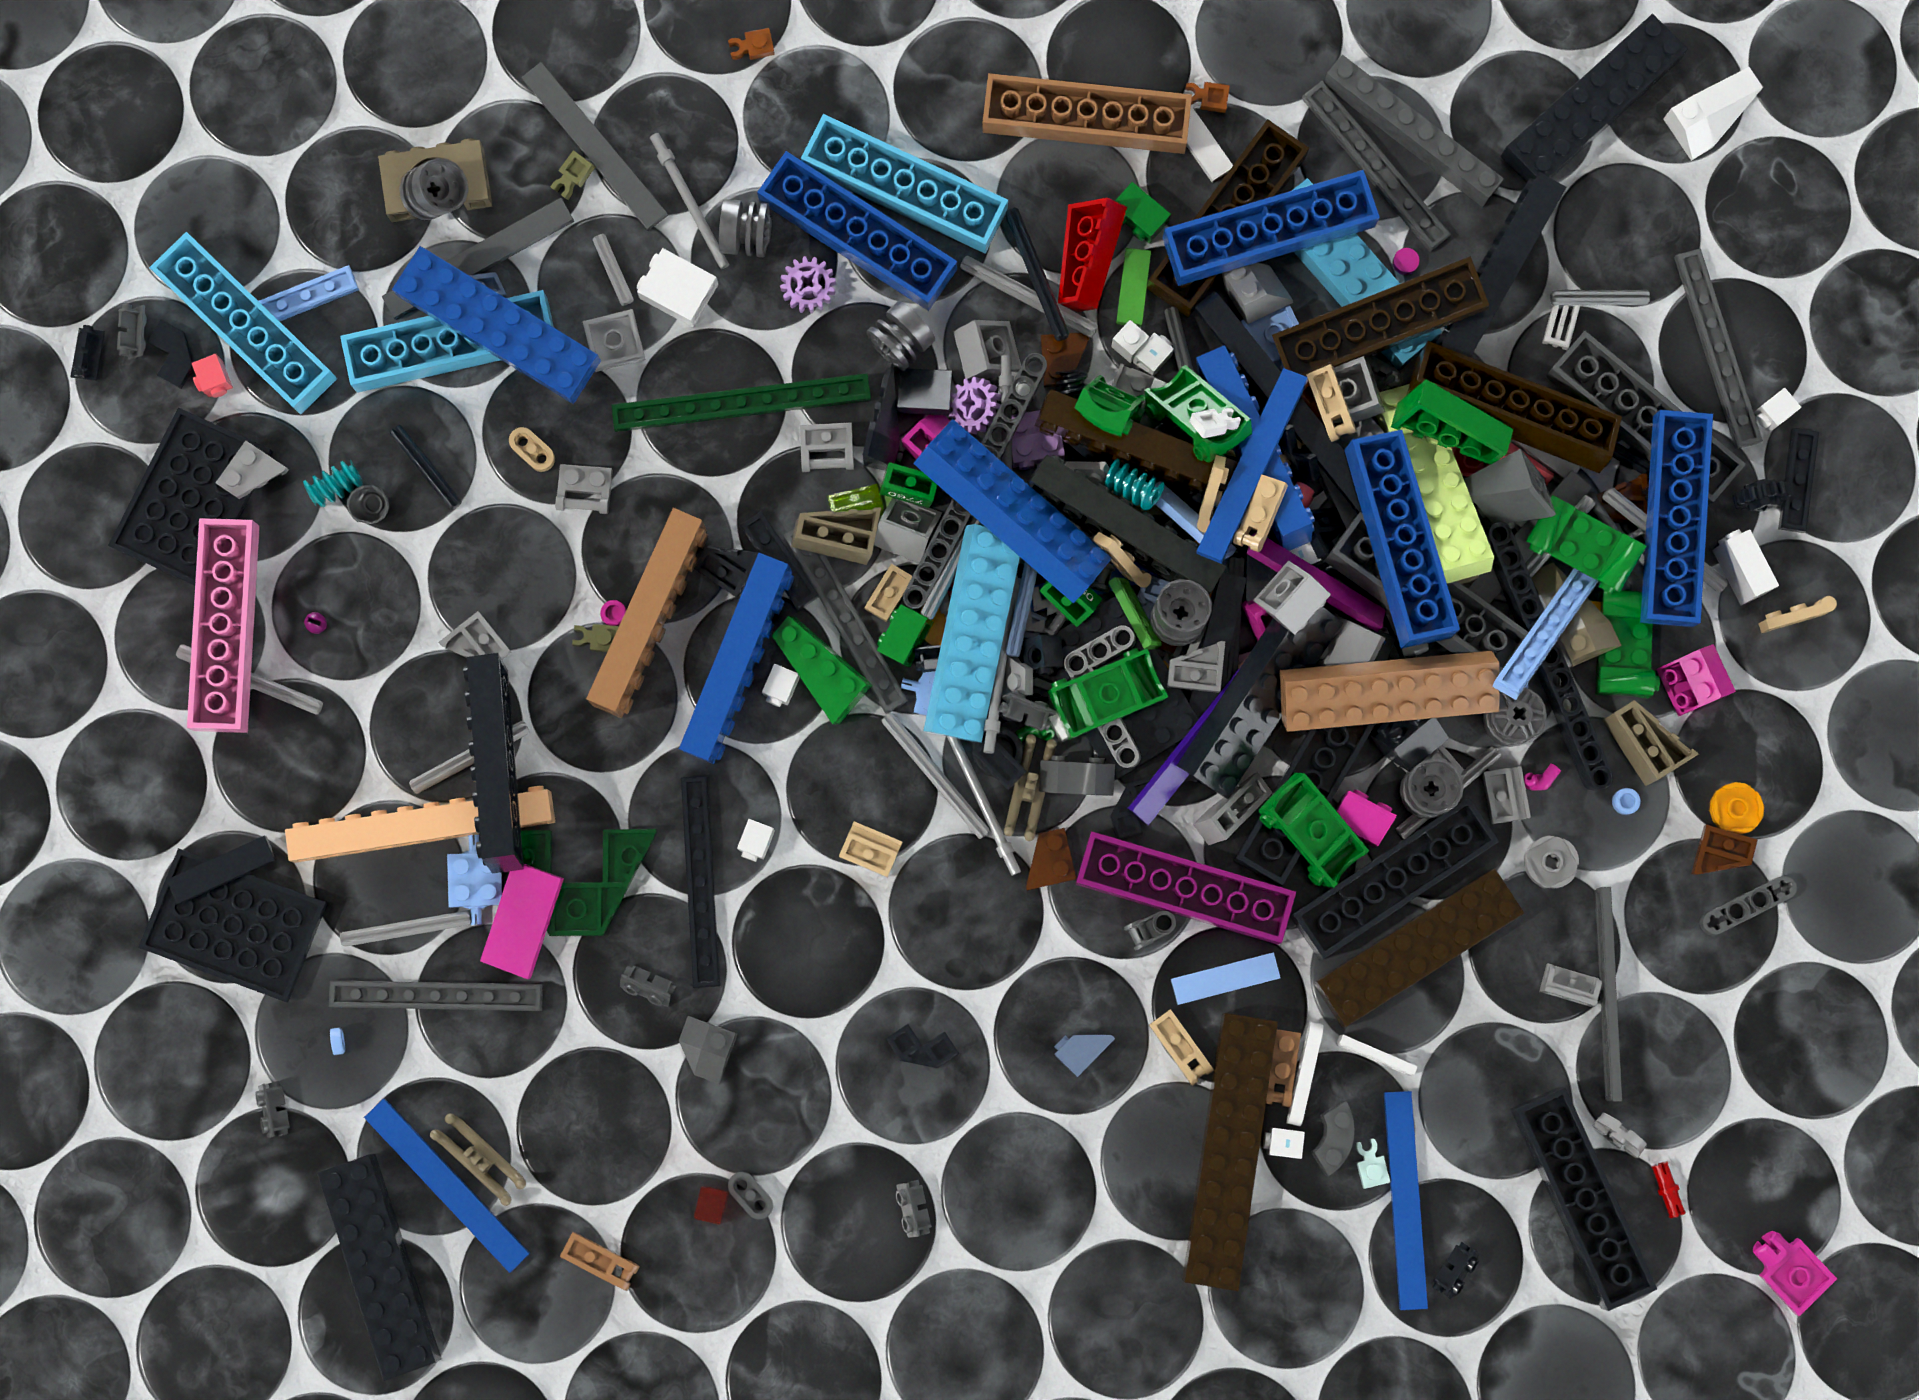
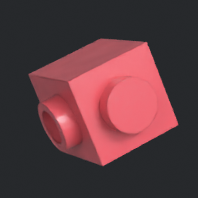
(211, 376)

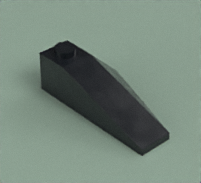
(883, 436)

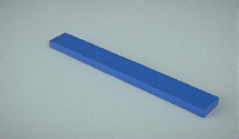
(1252, 465)
(447, 1185)
(1405, 1200)

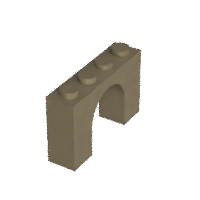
(467, 155)

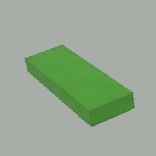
(1133, 286)
(1135, 613)

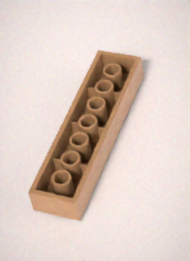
(1086, 113)
(647, 613)
(1389, 691)

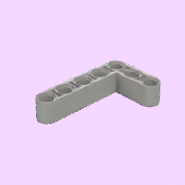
(1090, 664)

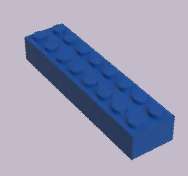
(1270, 227)
(857, 231)
(496, 324)
(1012, 510)
(1676, 518)
(1292, 522)
(1401, 539)
(736, 659)

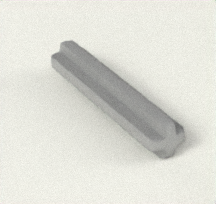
(613, 269)

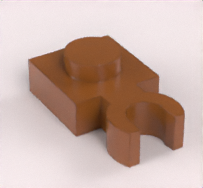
(757, 44)
(1212, 96)

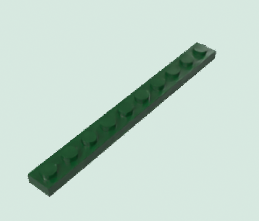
(741, 402)

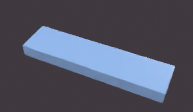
(311, 294)
(1183, 515)
(1225, 978)

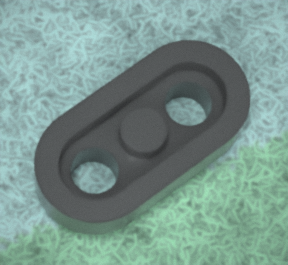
(749, 1196)

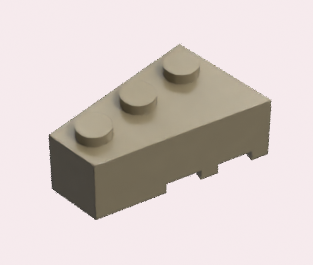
(838, 534)
(1647, 743)

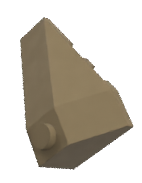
(1588, 631)

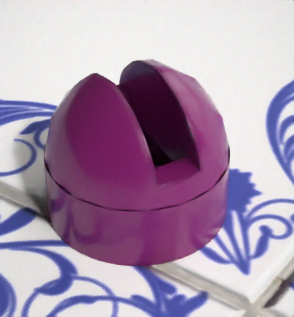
(315, 629)

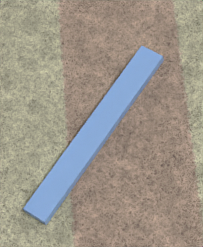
(1544, 634)

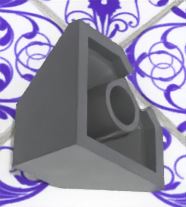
(706, 1048)

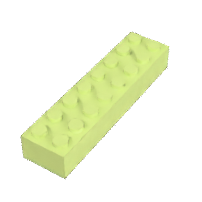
(1446, 499)

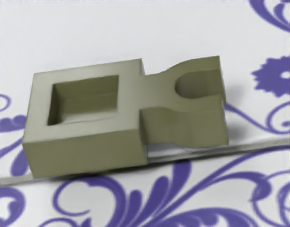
(574, 171)
(599, 637)

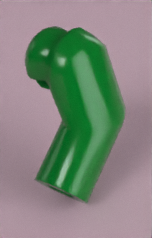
(1023, 732)

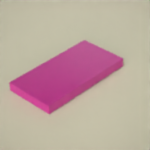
(522, 920)

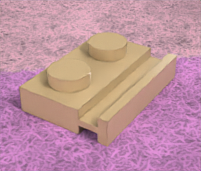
(870, 849)

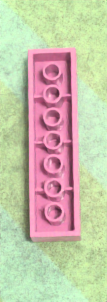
(223, 625)

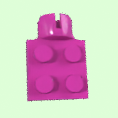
(1792, 1271)

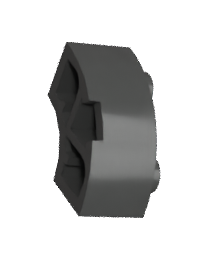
(1077, 777)
(1336, 1138)

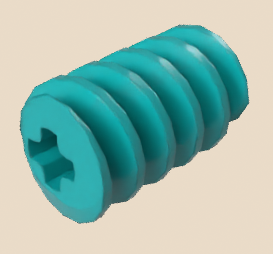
(333, 484)
(1132, 487)

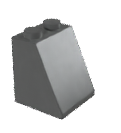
(1510, 490)

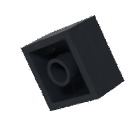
(1408, 741)

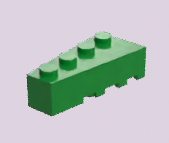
(1452, 422)
(825, 673)

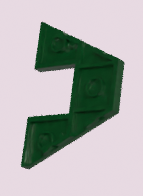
(590, 906)

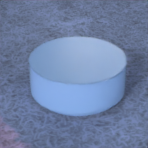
(1626, 801)
(337, 1041)

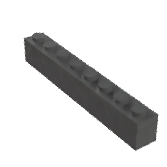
(1412, 131)

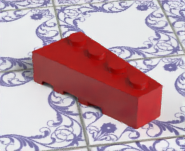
(1088, 251)

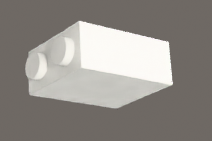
(677, 287)
(1744, 566)

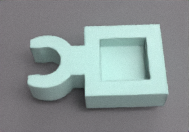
(1372, 1168)

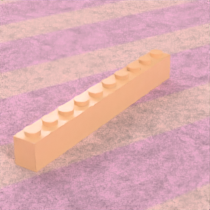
(404, 827)

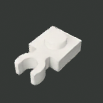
(1210, 423)

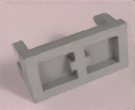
(1570, 985)

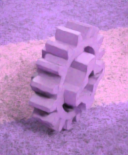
(814, 276)
(975, 404)

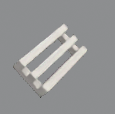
(1556, 340)

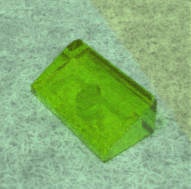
(861, 499)

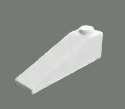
(1710, 113)

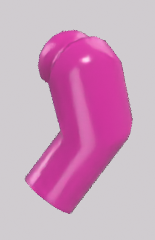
(1541, 781)

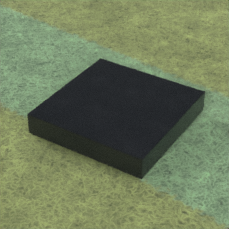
(924, 391)

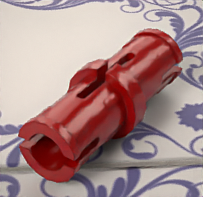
(1668, 1189)

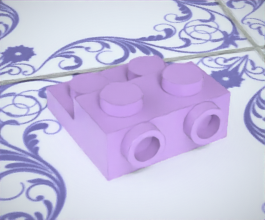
(1031, 446)

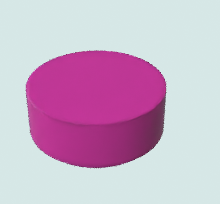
(1405, 261)
(612, 612)

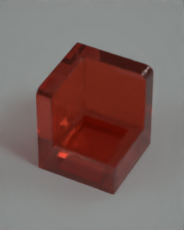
(711, 1205)

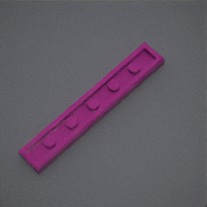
(1341, 596)

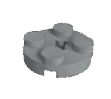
(1565, 867)
(1619, 1135)

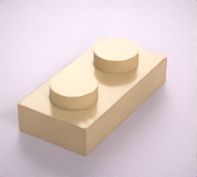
(888, 593)

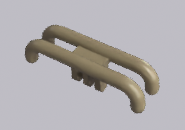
(1027, 790)
(479, 1158)

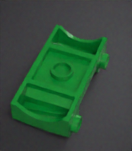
(1191, 394)
(1110, 407)
(1586, 545)
(1627, 667)
(1107, 693)
(1313, 829)

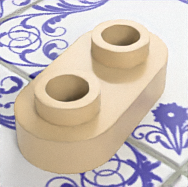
(532, 450)

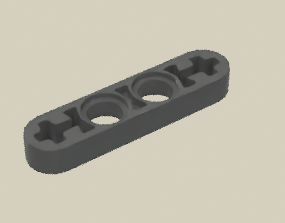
(1748, 906)

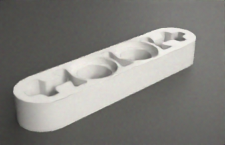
(1305, 1073)

